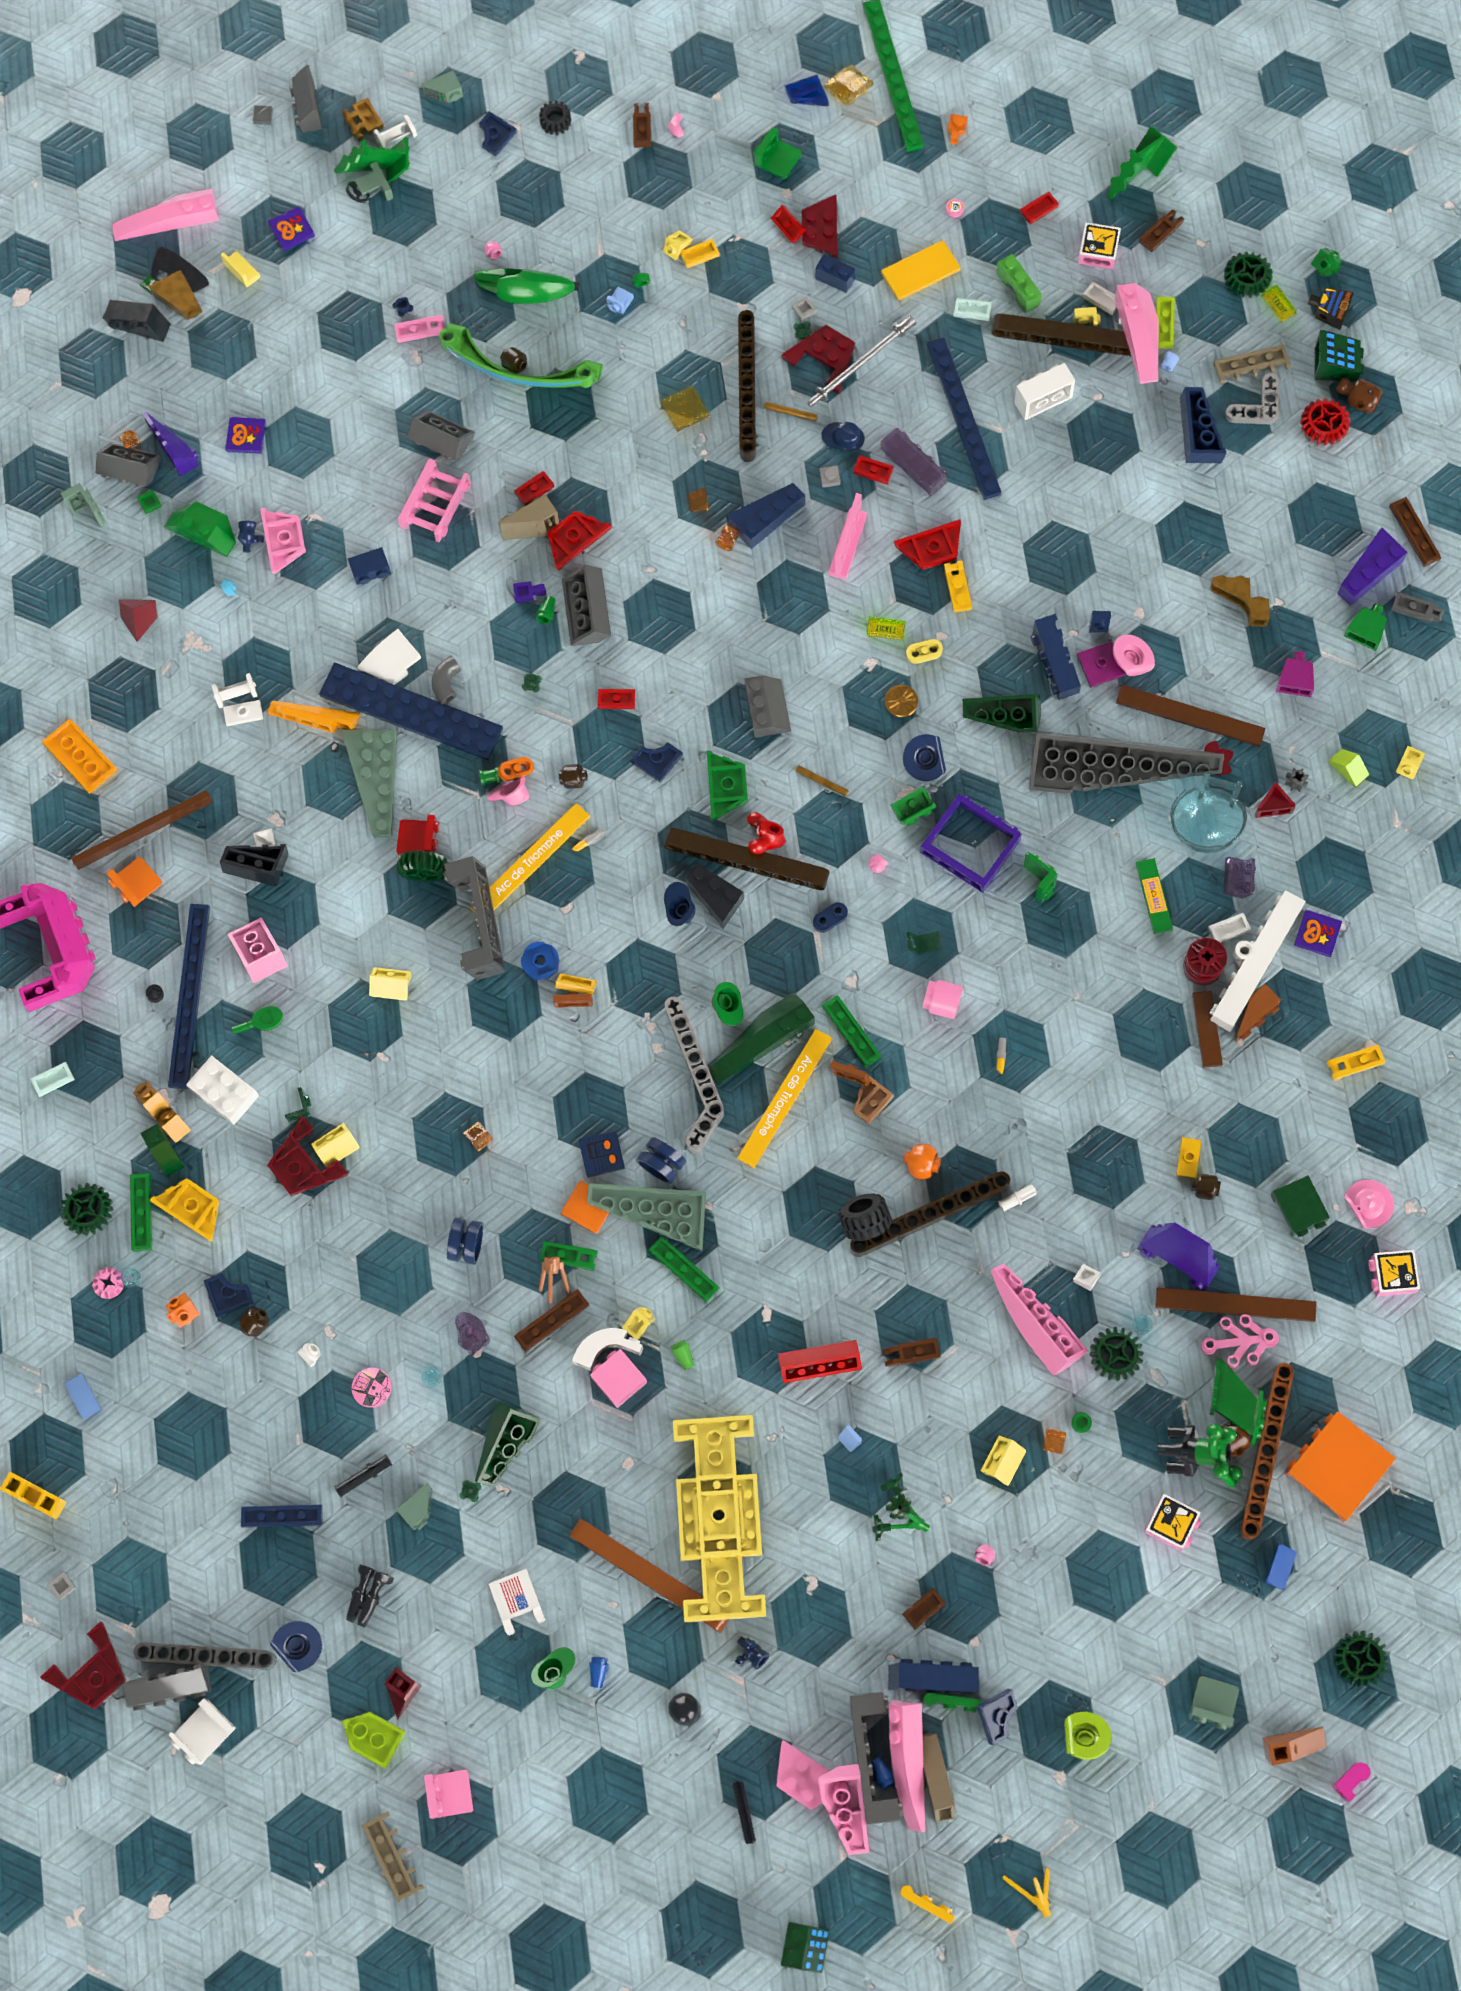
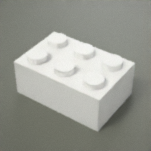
(1044, 391)
(222, 1090)

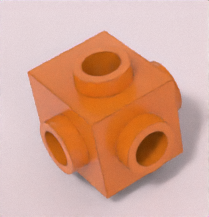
(181, 1310)

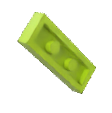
(1165, 312)

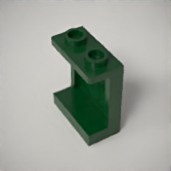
(1301, 1206)

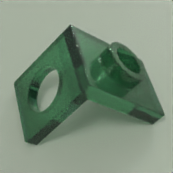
(924, 943)
(305, 1100)

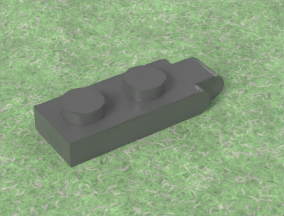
(1417, 608)

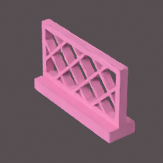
(848, 540)

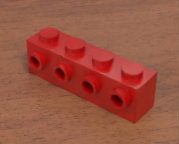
(820, 1361)

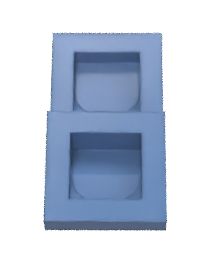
(82, 1396)

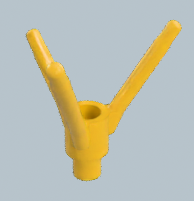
(1041, 1899)

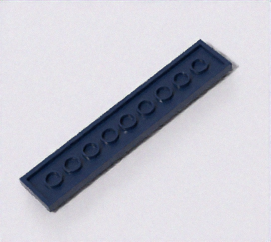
(411, 711)

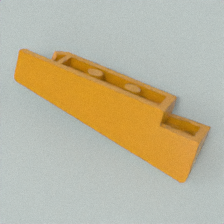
(316, 717)

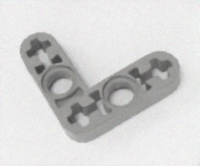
(1261, 410)

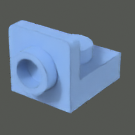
(619, 300)

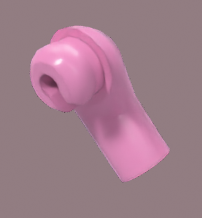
(674, 126)

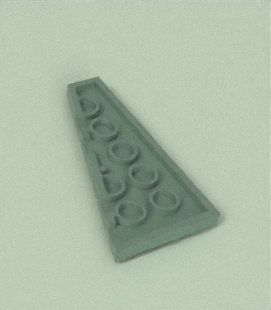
(373, 764)
(664, 1211)

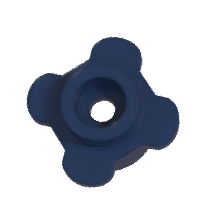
(403, 301)

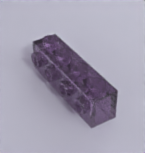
(914, 461)

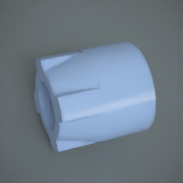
(1169, 361)

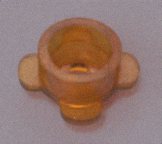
(129, 439)

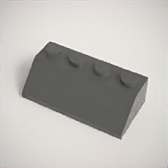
(586, 606)

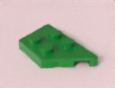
(726, 784)

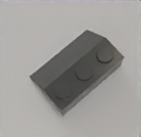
(305, 101)
(440, 435)
(127, 464)
(767, 706)

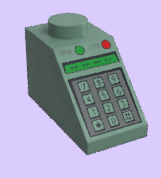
(443, 88)
(417, 1508)

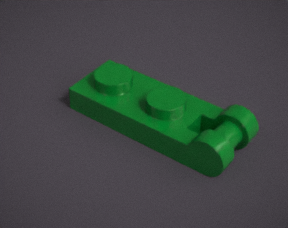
(569, 1255)
(951, 1702)

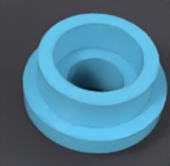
(228, 587)

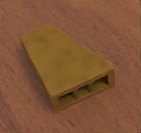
(177, 295)

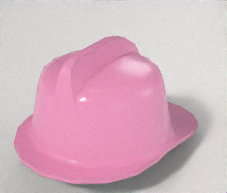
(511, 792)

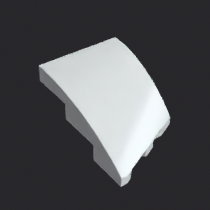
(390, 659)

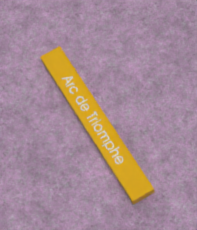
(537, 854)
(784, 1098)

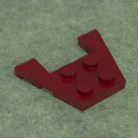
(826, 347)
(296, 1168)
(96, 1678)

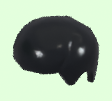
(684, 1709)

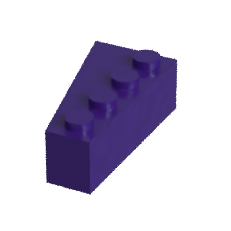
(1375, 564)

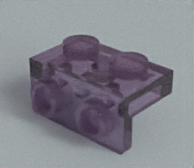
(1239, 877)

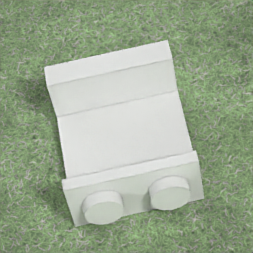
(202, 1732)

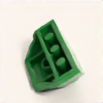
(203, 527)

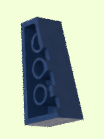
(1200, 434)
(766, 514)
(1055, 657)
(933, 1676)

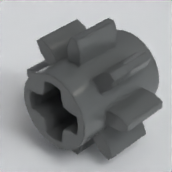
(1293, 783)

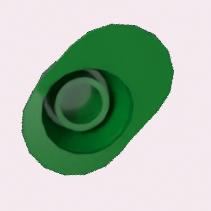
(728, 1003)
(553, 1669)

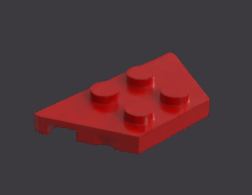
(574, 536)
(932, 546)

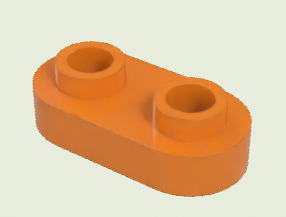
(514, 769)

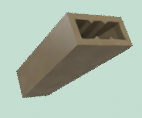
(937, 1779)

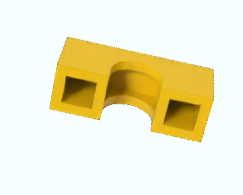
(33, 1495)

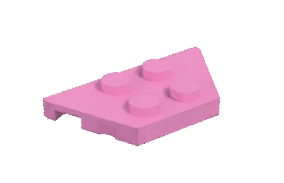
(283, 538)
(799, 1776)

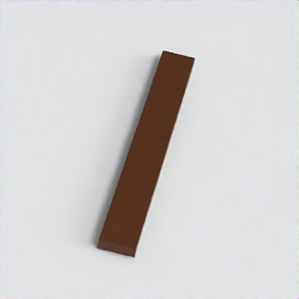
(1190, 715)
(142, 829)
(1235, 1304)

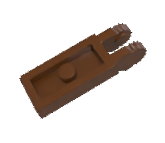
(641, 127)
(1160, 231)
(913, 1352)

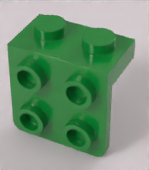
(776, 155)
(1044, 872)

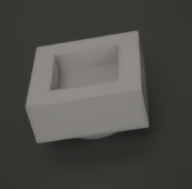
(804, 308)
(829, 476)
(61, 1586)

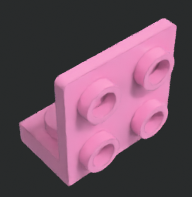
(448, 1794)

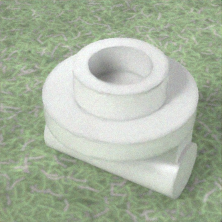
(309, 1353)

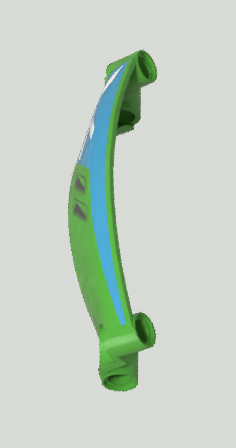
(460, 343)

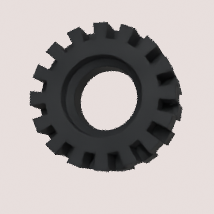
(555, 126)

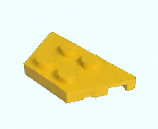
(191, 1207)

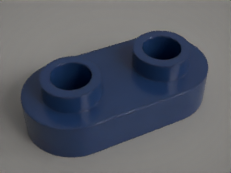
(832, 919)

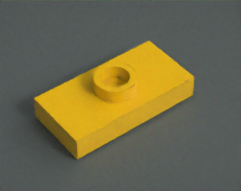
(699, 253)
(575, 984)
(1188, 1158)

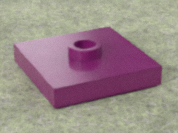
(1100, 665)

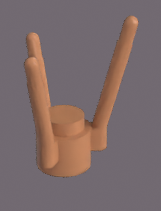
(551, 1266)

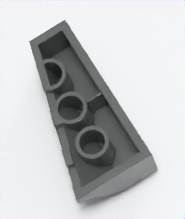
(167, 1687)

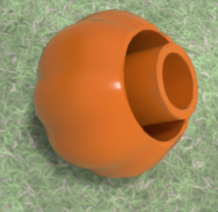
(922, 1161)

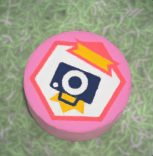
(955, 208)

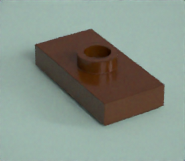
(924, 1609)

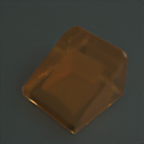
(698, 500)
(478, 1136)
(1054, 1441)

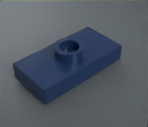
(1099, 621)

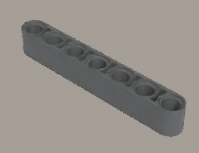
(195, 1656)

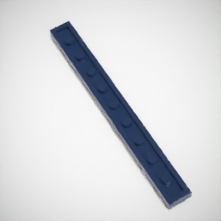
(964, 418)
(189, 996)

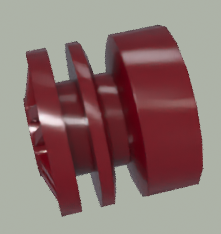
(1202, 971)

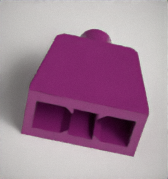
(1297, 676)

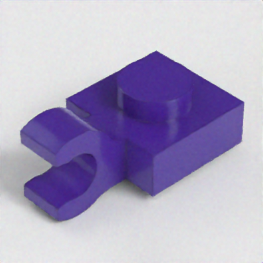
(525, 591)

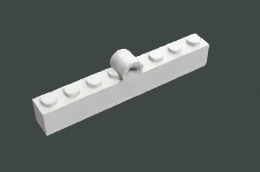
(1256, 961)

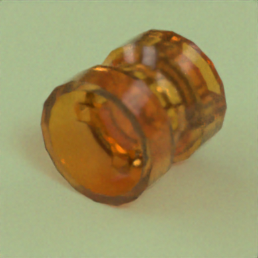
(727, 538)

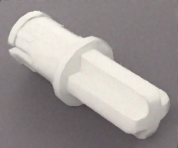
(1017, 1198)

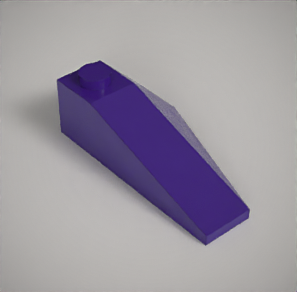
(175, 448)

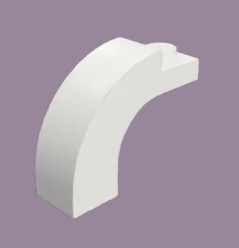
(600, 1341)

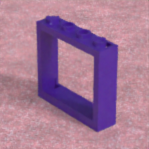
(954, 866)

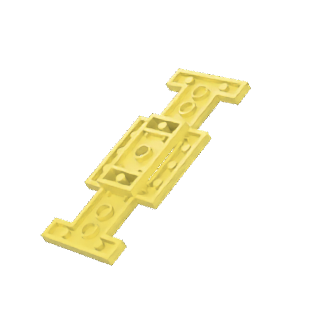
(714, 1541)

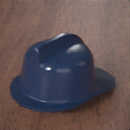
(843, 436)
(679, 904)

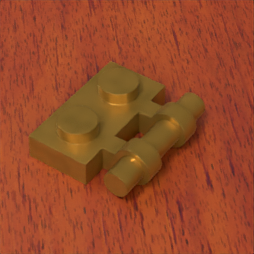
(367, 116)

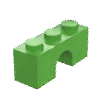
(1026, 292)

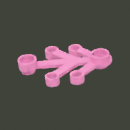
(1242, 1340)

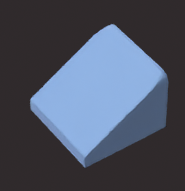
(849, 1438)

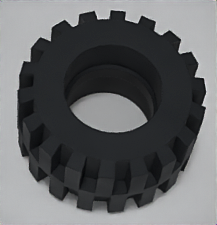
(865, 1217)

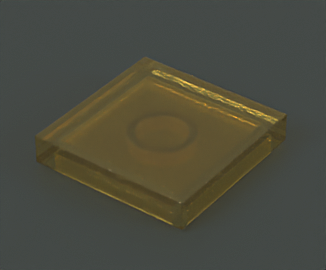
(685, 408)

